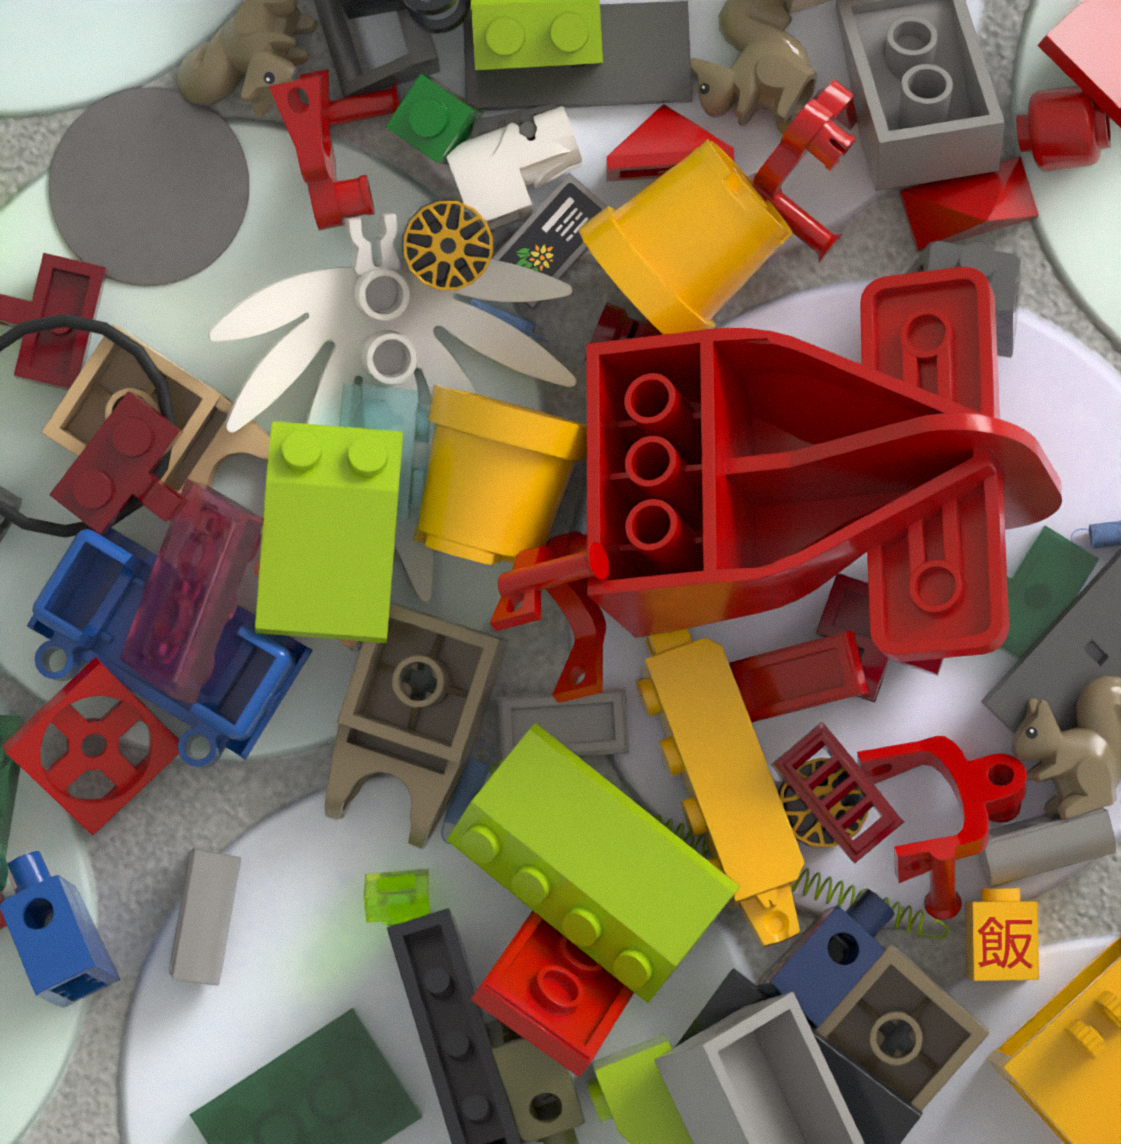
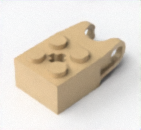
(196, 407)

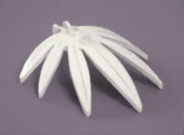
(383, 332)

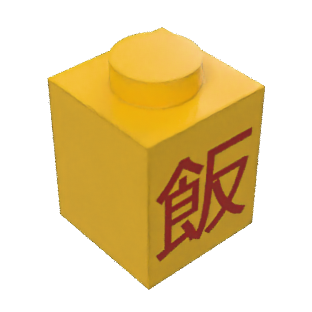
(1001, 936)

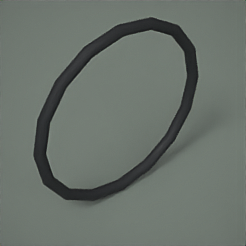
(149, 368)

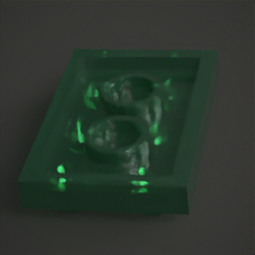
(317, 1092)

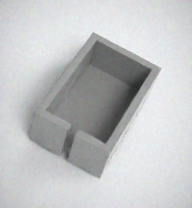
(757, 1081)

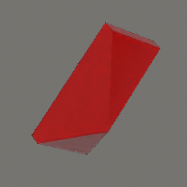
(658, 146)
(969, 204)

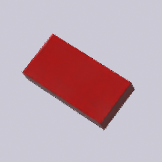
(800, 676)

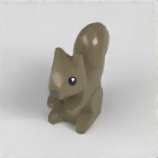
(249, 44)
(768, 72)
(1078, 760)

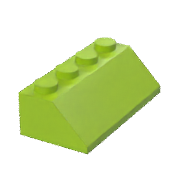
(592, 863)

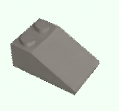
(920, 90)

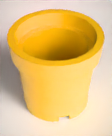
(687, 240)
(494, 476)

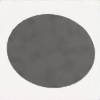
(149, 186)

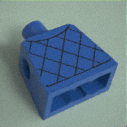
(68, 954)

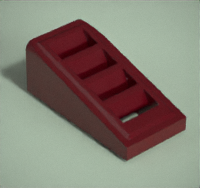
(803, 750)

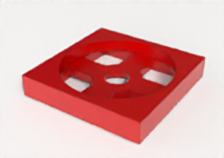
(129, 780)

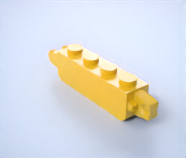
(725, 778)

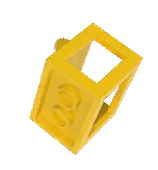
(1070, 1055)

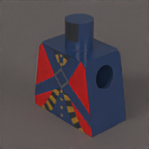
(808, 967)

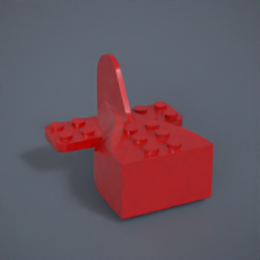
(765, 466)

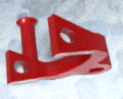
(813, 133)
(311, 136)
(563, 573)
(985, 791)

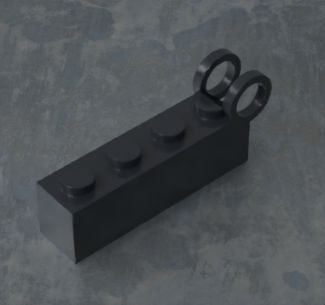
(453, 1030)

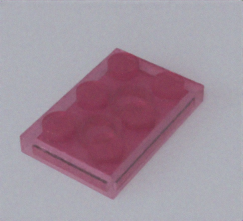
(192, 591)

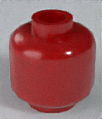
(1063, 129)

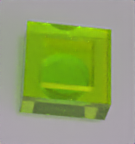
(397, 896)

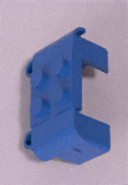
(90, 613)

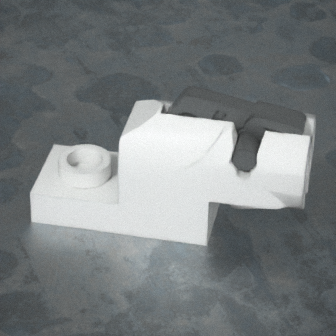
(507, 156)

